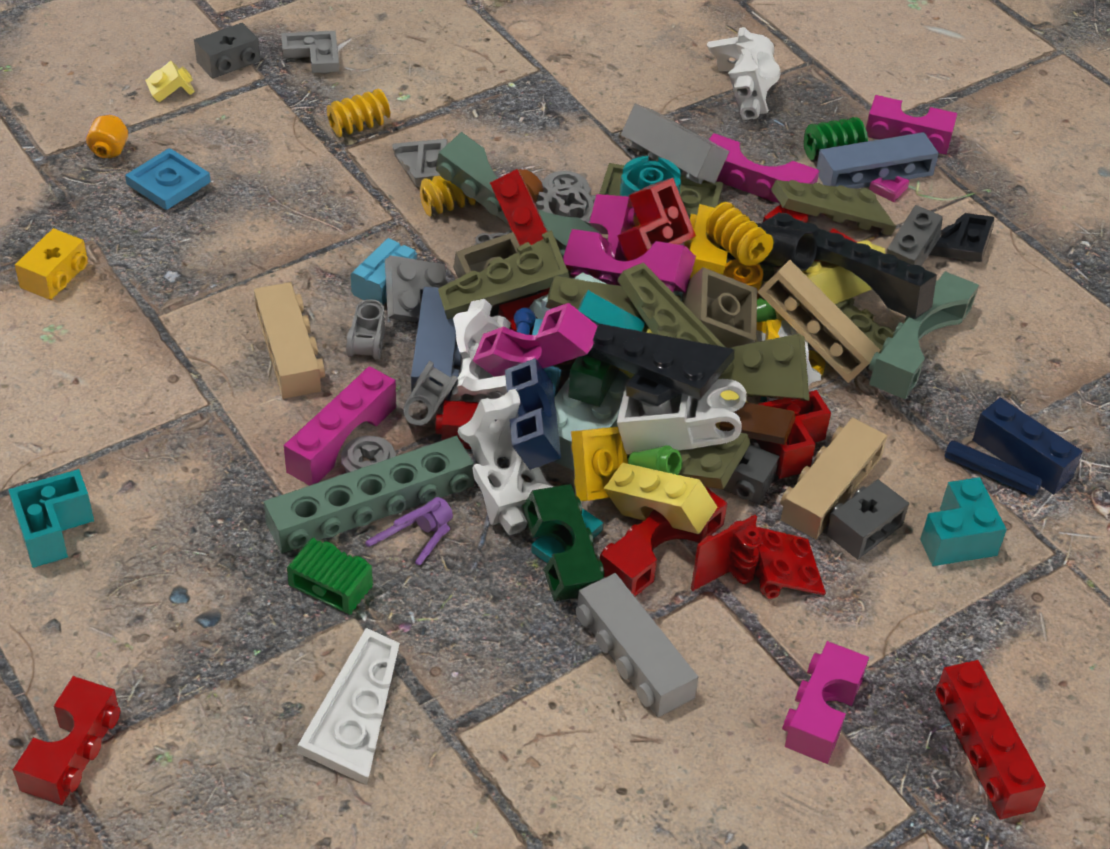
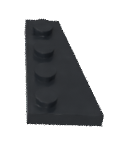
(666, 360)

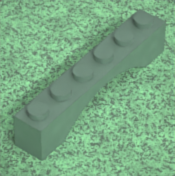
(468, 168)
(901, 358)

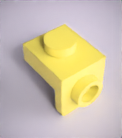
(169, 79)

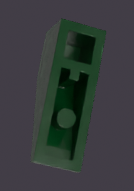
(591, 380)

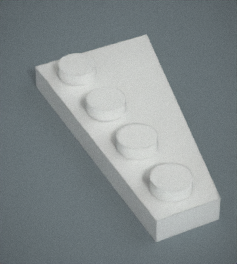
(351, 715)

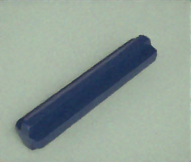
(993, 468)

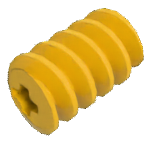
(357, 111)
(441, 192)
(738, 234)

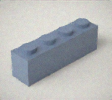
(863, 162)
(435, 339)

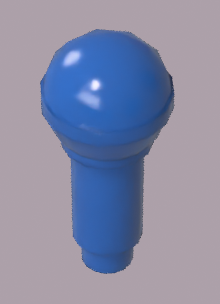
(524, 320)

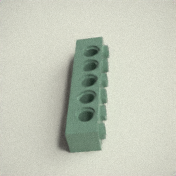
(368, 494)

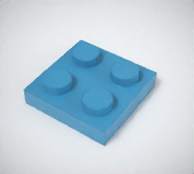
(167, 178)

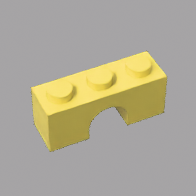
(678, 498)

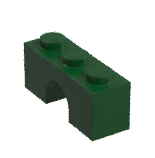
(559, 515)

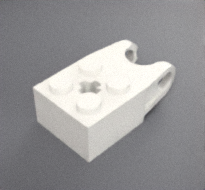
(681, 421)

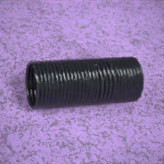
(788, 245)

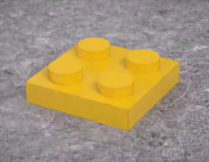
(596, 458)

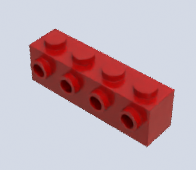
(990, 740)

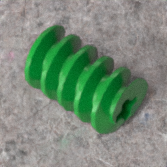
(833, 135)

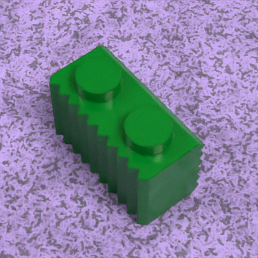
(330, 575)

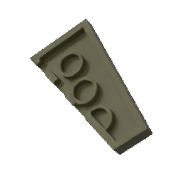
(835, 203)
(507, 279)
(771, 368)

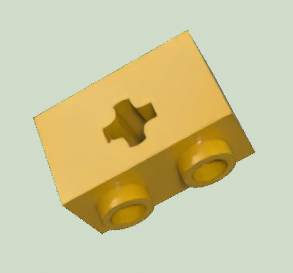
(51, 264)

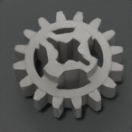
(567, 200)

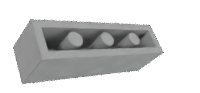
(674, 142)
(636, 645)

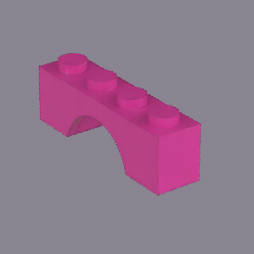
(756, 178)
(593, 255)
(561, 337)
(316, 446)

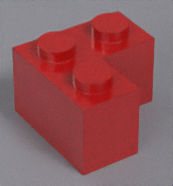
(660, 219)
(809, 427)

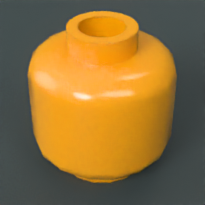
(107, 136)

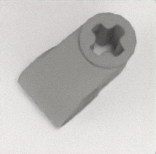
(367, 330)
(429, 392)

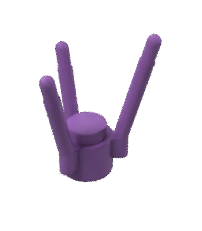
(429, 517)

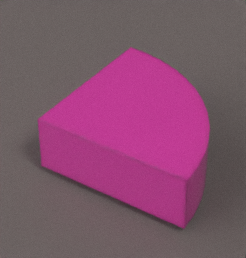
(889, 188)

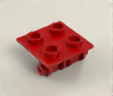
(728, 551)
(786, 562)

